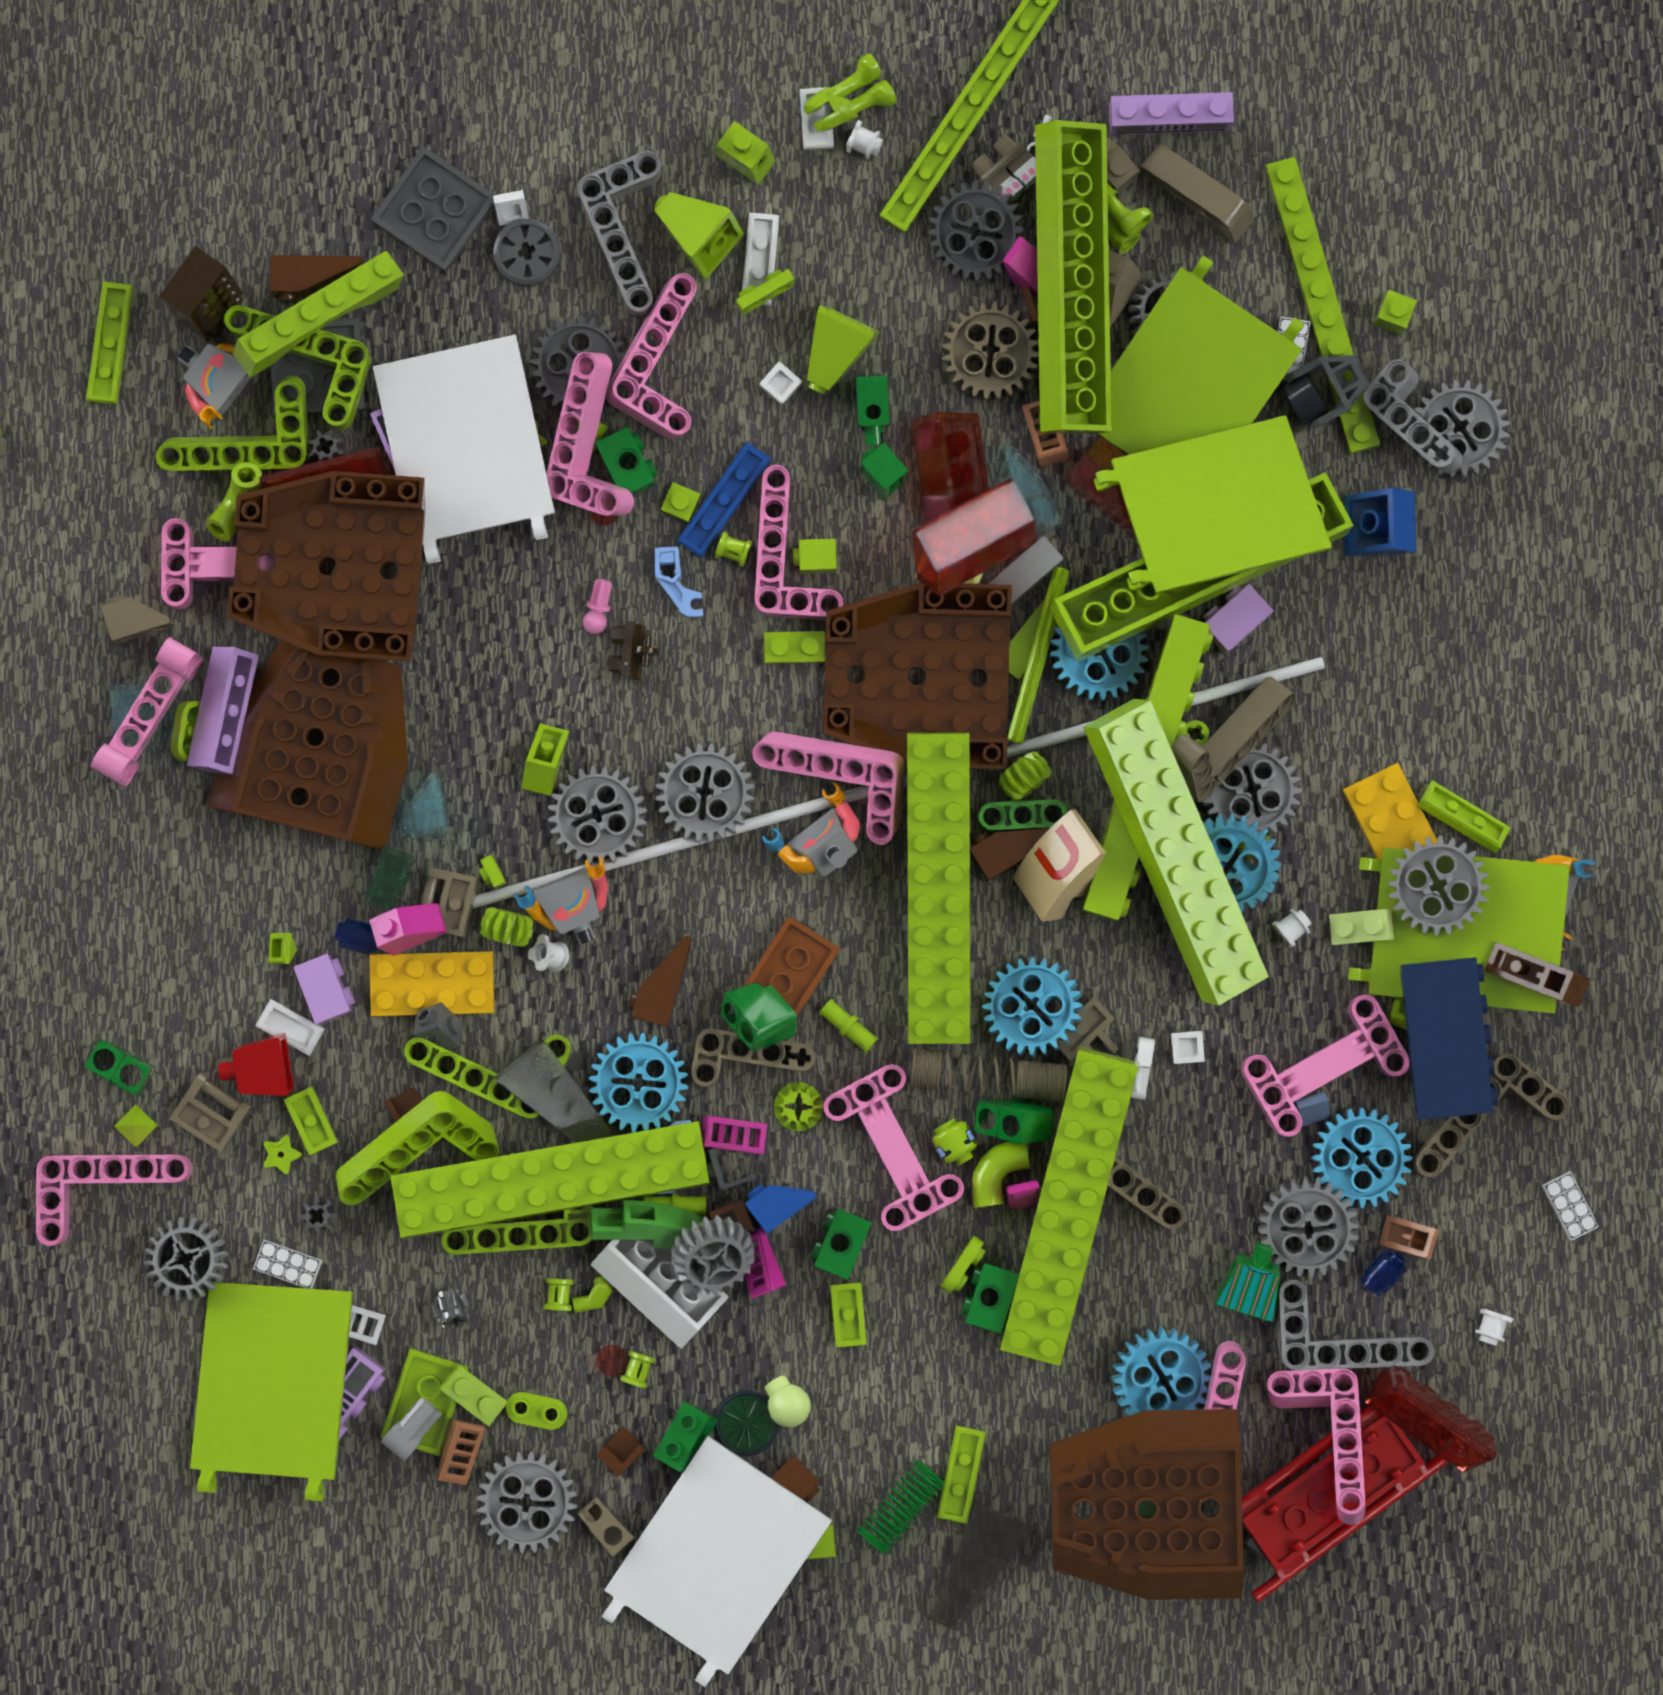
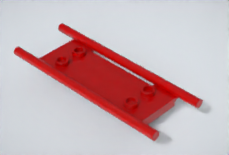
(1306, 1507)

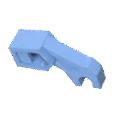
(681, 597)

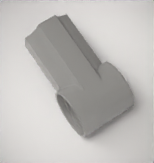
(407, 1434)

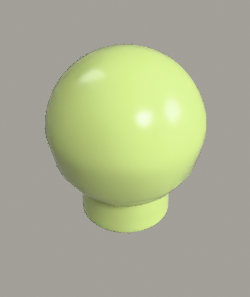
(787, 1402)

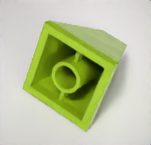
(700, 229)
(836, 347)

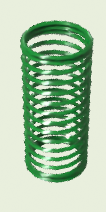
(877, 1543)

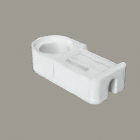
(1144, 1056)

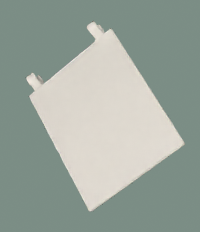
(472, 436)
(716, 1557)

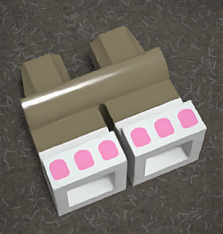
(1013, 171)

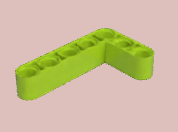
(311, 350)
(247, 444)
(464, 1066)
(411, 1136)
(533, 1232)

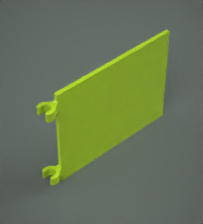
(1195, 367)
(1218, 505)
(1521, 912)
(271, 1383)

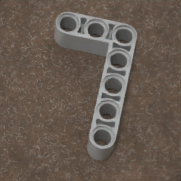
(614, 230)
(1339, 1347)

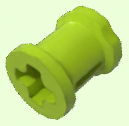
(733, 549)
(1203, 731)
(558, 1294)
(637, 1369)

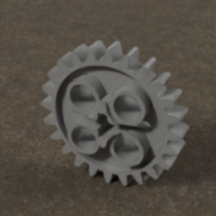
(1483, 414)
(1278, 785)
(587, 789)
(732, 796)
(1464, 872)
(1310, 1253)
(525, 1531)

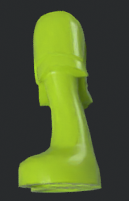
(844, 109)
(1125, 228)

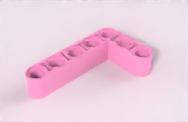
(648, 357)
(582, 441)
(776, 556)
(843, 770)
(99, 1174)
(1225, 1372)
(1342, 1431)

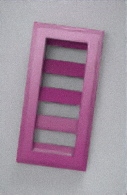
(707, 1128)
(1023, 1194)
(770, 1278)

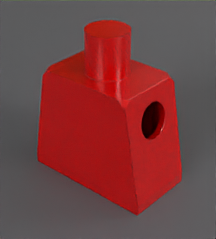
(260, 1067)

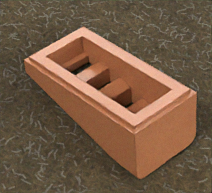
(1048, 456)
(452, 1437)

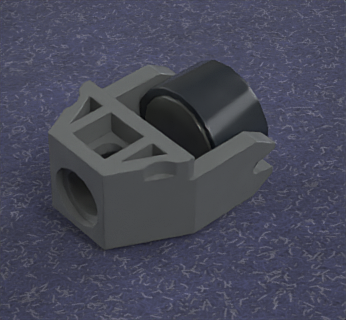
(1307, 397)

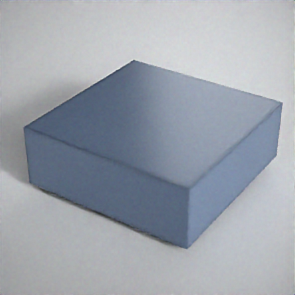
(1313, 1108)

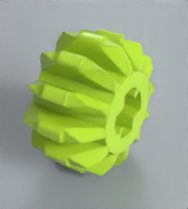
(1025, 776)
(506, 927)

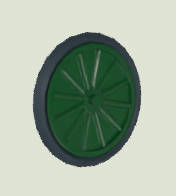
(745, 1423)

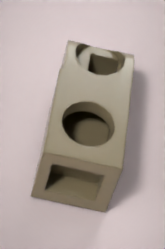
(606, 1527)

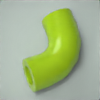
(243, 480)
(992, 1170)

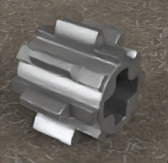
(317, 446)
(309, 1216)
(451, 1308)

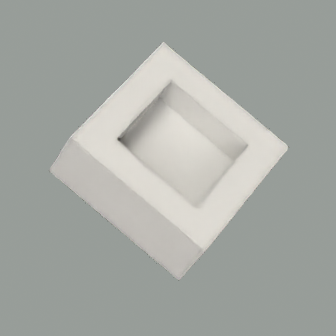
(510, 207)
(780, 383)
(1187, 1047)

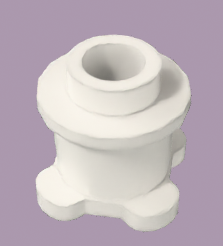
(864, 141)
(1292, 926)
(548, 954)
(1492, 1327)

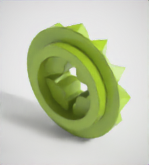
(808, 1117)

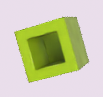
(1395, 312)
(816, 556)

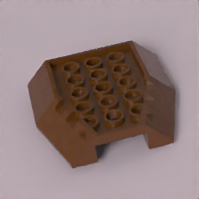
(339, 517)
(930, 632)
(349, 776)
(1177, 1465)

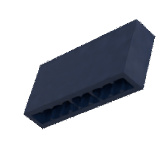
(1448, 1038)

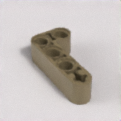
(1199, 191)
(725, 1052)

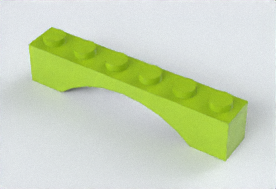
(283, 332)

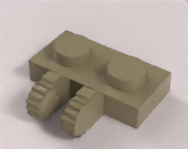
(1094, 1021)

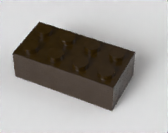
(201, 294)

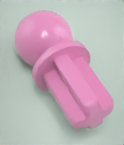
(595, 621)

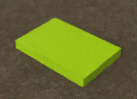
(422, 1378)

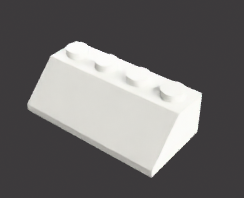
(650, 1284)

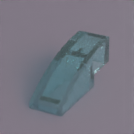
(1032, 490)

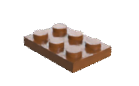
(794, 963)

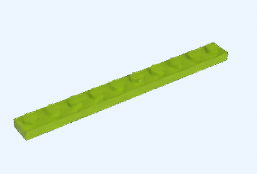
(966, 112)
(1318, 291)

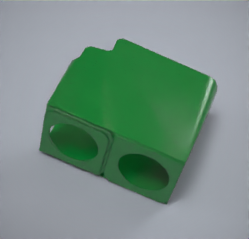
(759, 1015)
(113, 1074)
(1033, 1119)

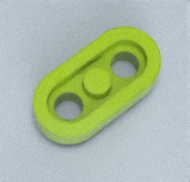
(184, 729)
(971, 1254)
(536, 1410)

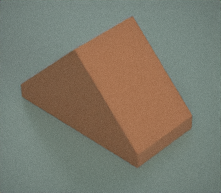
(1408, 1237)

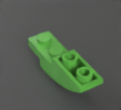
(642, 1222)

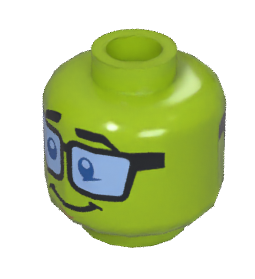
(954, 1142)

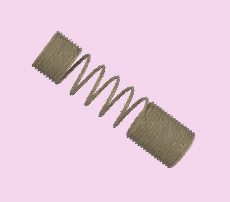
(1032, 1079)

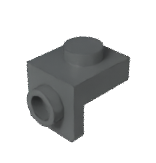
(440, 1023)

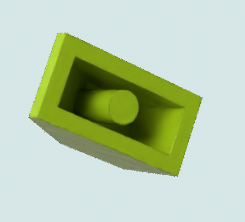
(544, 759)

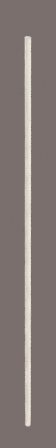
(862, 792)

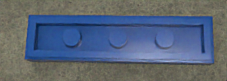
(724, 500)

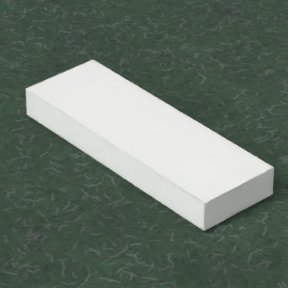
(760, 249)

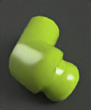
(596, 1298)

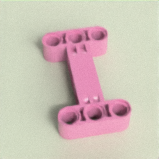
(200, 563)
(174, 663)
(1326, 1065)
(893, 1148)

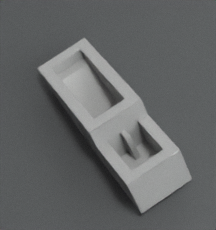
(1029, 568)

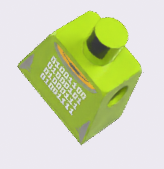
(743, 153)

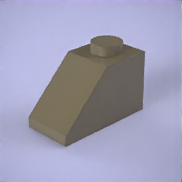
(1120, 168)
(1123, 282)
(131, 619)

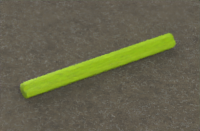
(1037, 658)

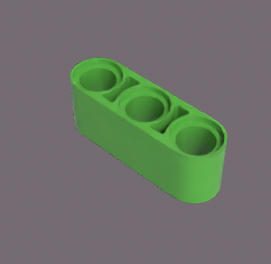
(1006, 812)

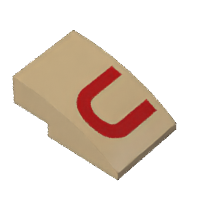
(1059, 866)

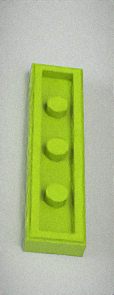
(109, 343)

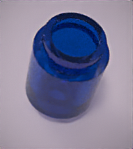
(356, 936)
(1384, 1272)

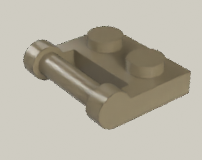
(456, 898)
(205, 1121)

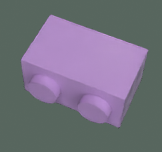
(1237, 618)
(324, 988)

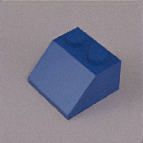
(1381, 523)
(776, 1204)

